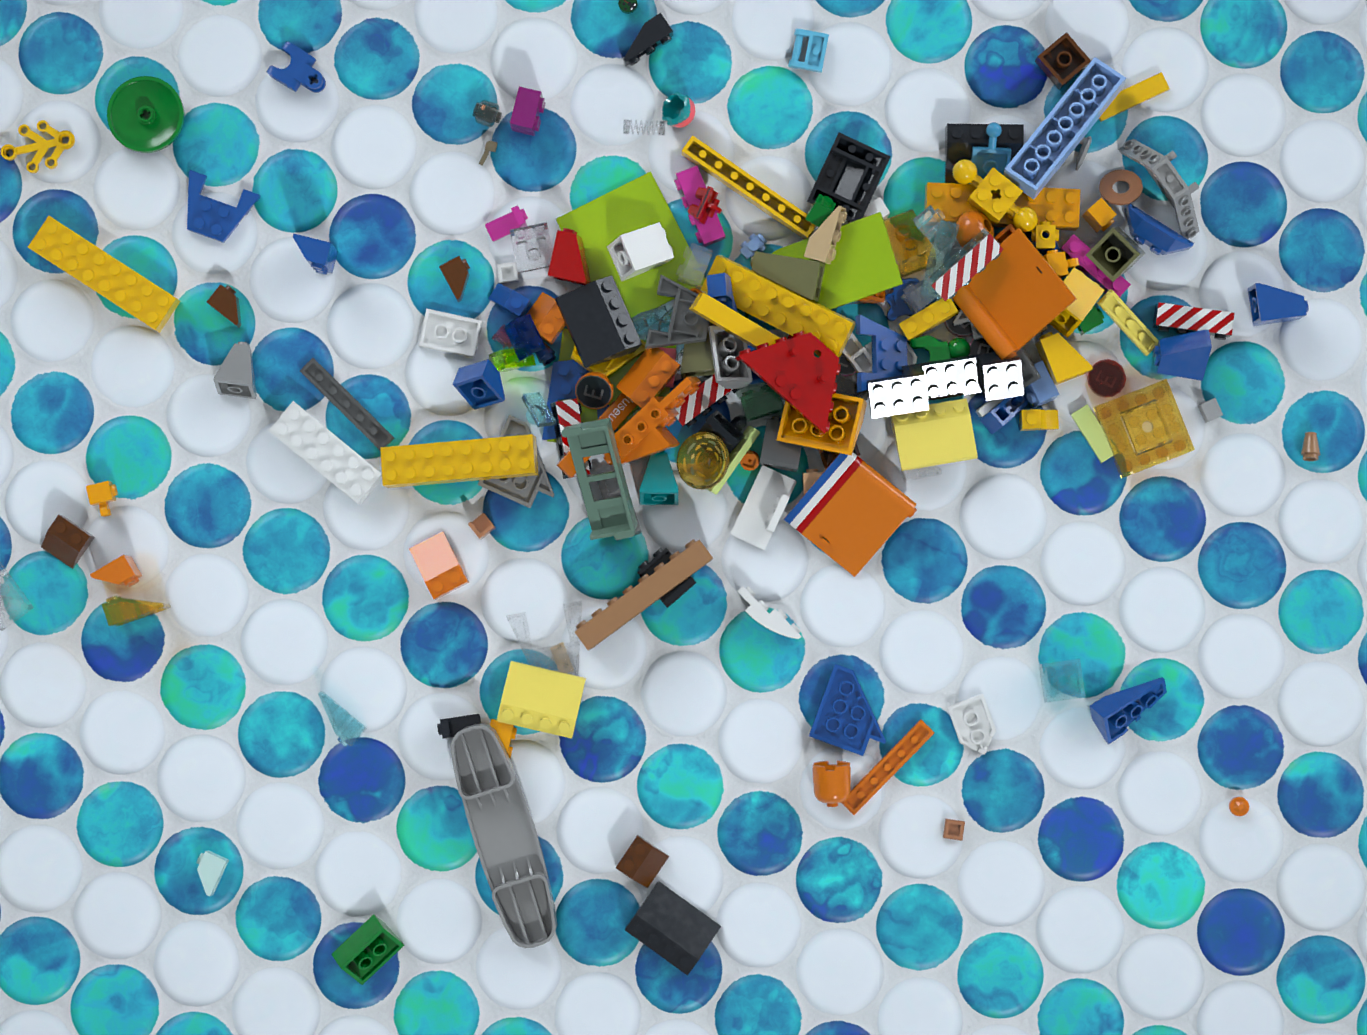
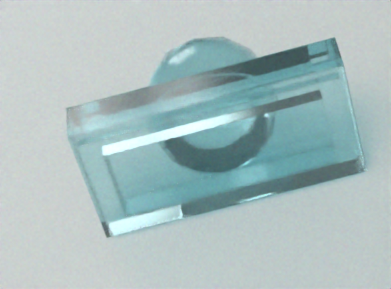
(538, 411)

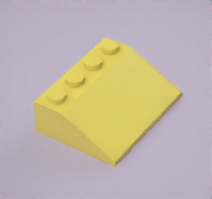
(934, 435)
(541, 699)

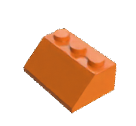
(648, 376)

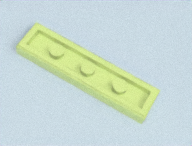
(737, 455)

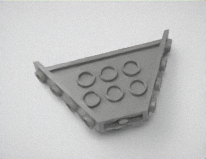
(1168, 181)

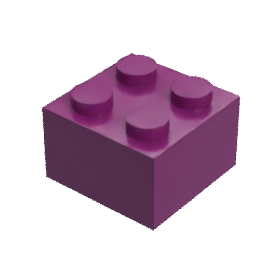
(526, 111)

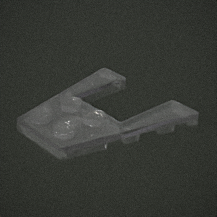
(559, 657)

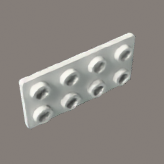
(763, 507)

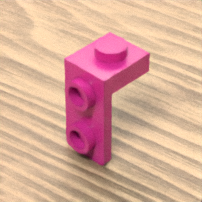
(501, 226)

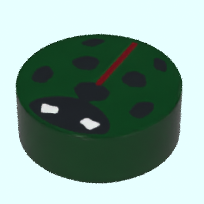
(627, 6)

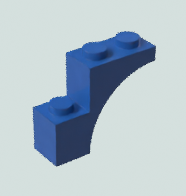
(720, 288)

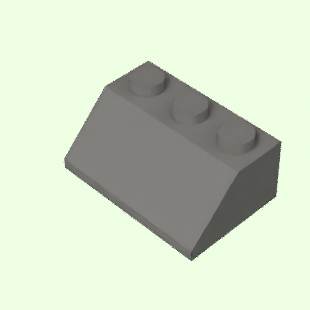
(727, 370)

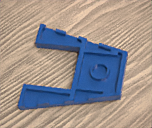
(562, 387)

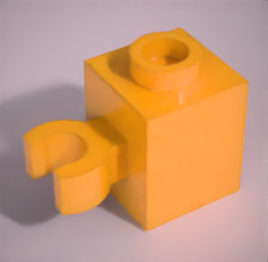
(1058, 262)
(101, 494)

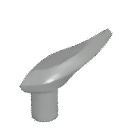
(1086, 142)

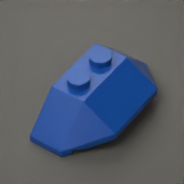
(1154, 233)

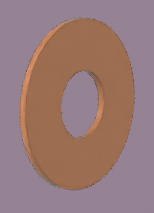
(1128, 197)

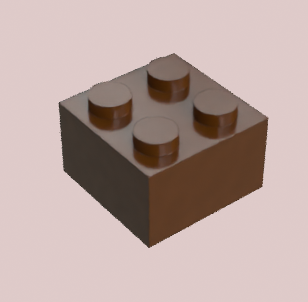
(1062, 61)

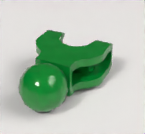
(941, 350)

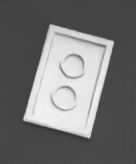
(450, 333)

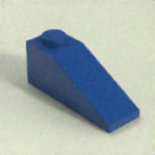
(1004, 412)

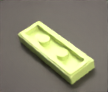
(1092, 432)

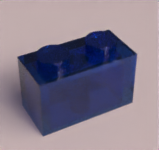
(524, 337)

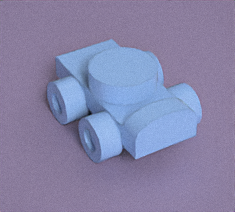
(756, 243)

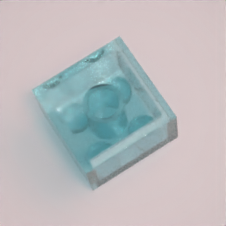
(1062, 680)

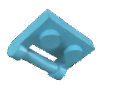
(815, 50)

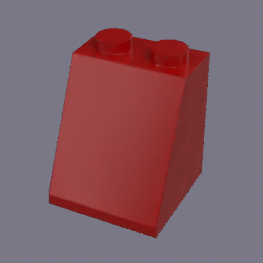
(569, 258)

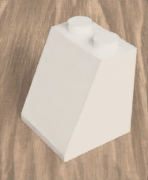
(640, 251)

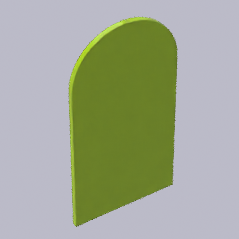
(861, 264)

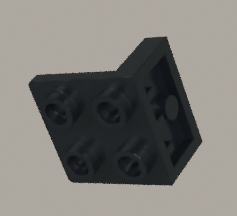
(725, 430)

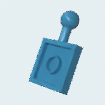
(991, 157)

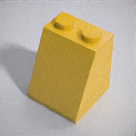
(1087, 294)
(1061, 358)

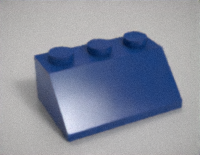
(318, 253)

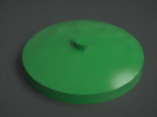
(145, 114)

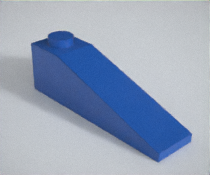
(1118, 710)

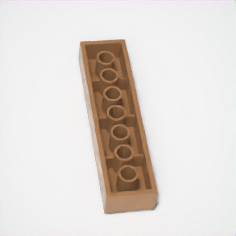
(643, 595)

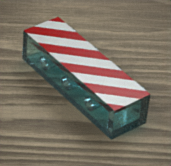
(965, 265)

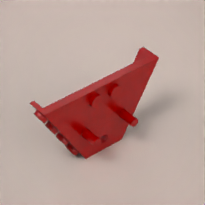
(798, 375)

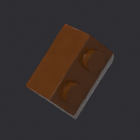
(66, 541)
(642, 861)

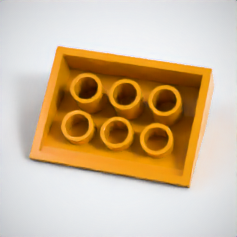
(843, 430)

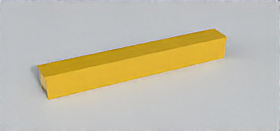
(731, 321)

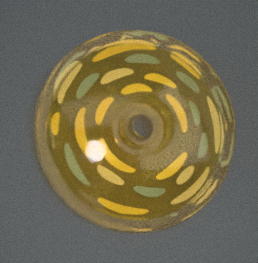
(694, 457)

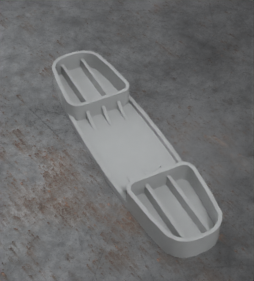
(504, 835)

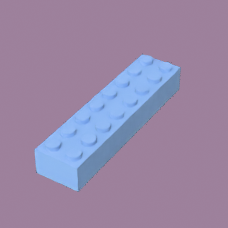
(1064, 127)

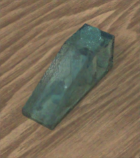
(343, 723)

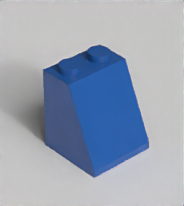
(1275, 305)
(1183, 355)

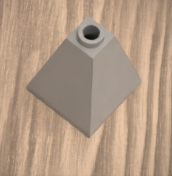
(237, 373)

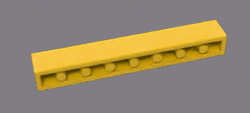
(748, 187)

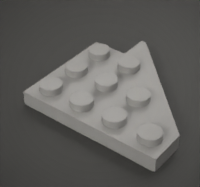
(520, 489)

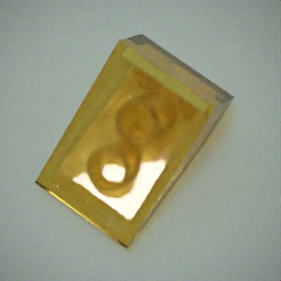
(908, 243)
(123, 610)

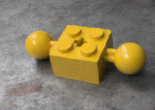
(994, 182)

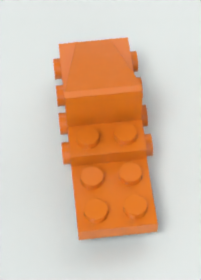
(647, 430)

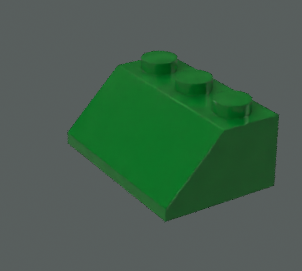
(367, 949)

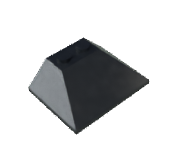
(850, 176)

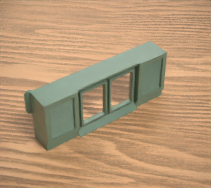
(610, 515)

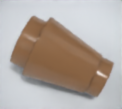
(1310, 448)

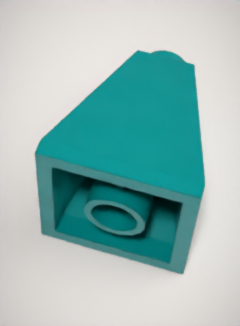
(659, 482)

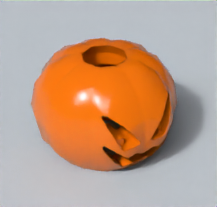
(970, 225)

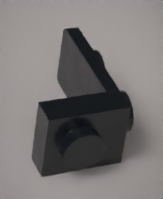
(451, 726)

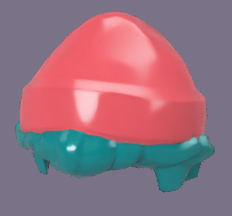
(678, 110)

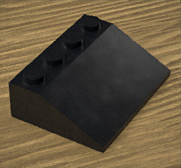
(962, 137)
(598, 322)
(672, 928)

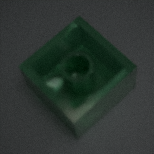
(760, 403)

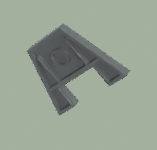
(684, 324)

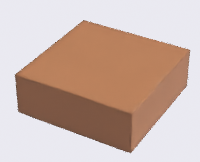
(953, 829)

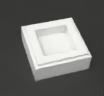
(507, 272)

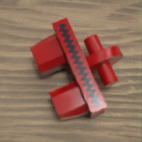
(707, 206)

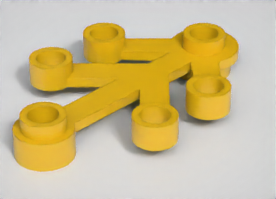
(41, 146)

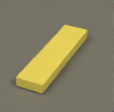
(1128, 322)

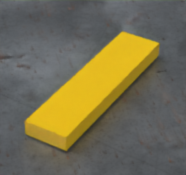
(1136, 95)

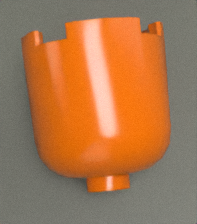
(831, 782)

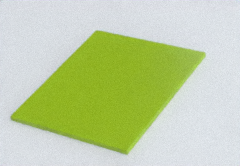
(618, 213)

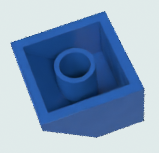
(480, 384)

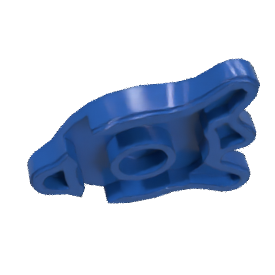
(897, 305)

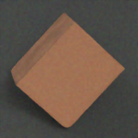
(482, 526)

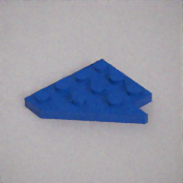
(845, 714)

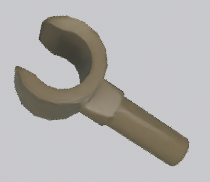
(490, 146)

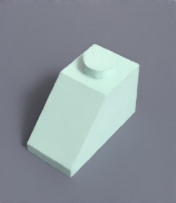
(211, 870)

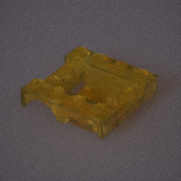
(1165, 440)

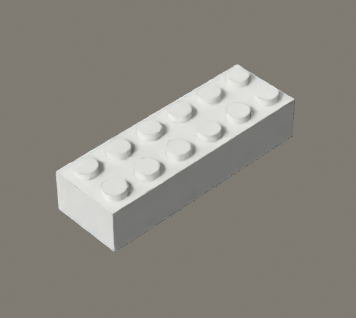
(326, 453)

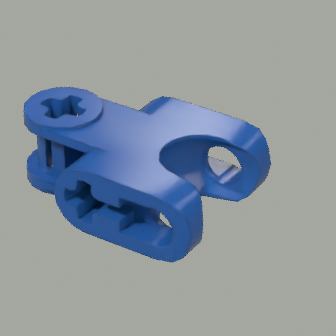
(299, 71)

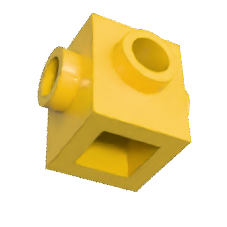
(1040, 241)

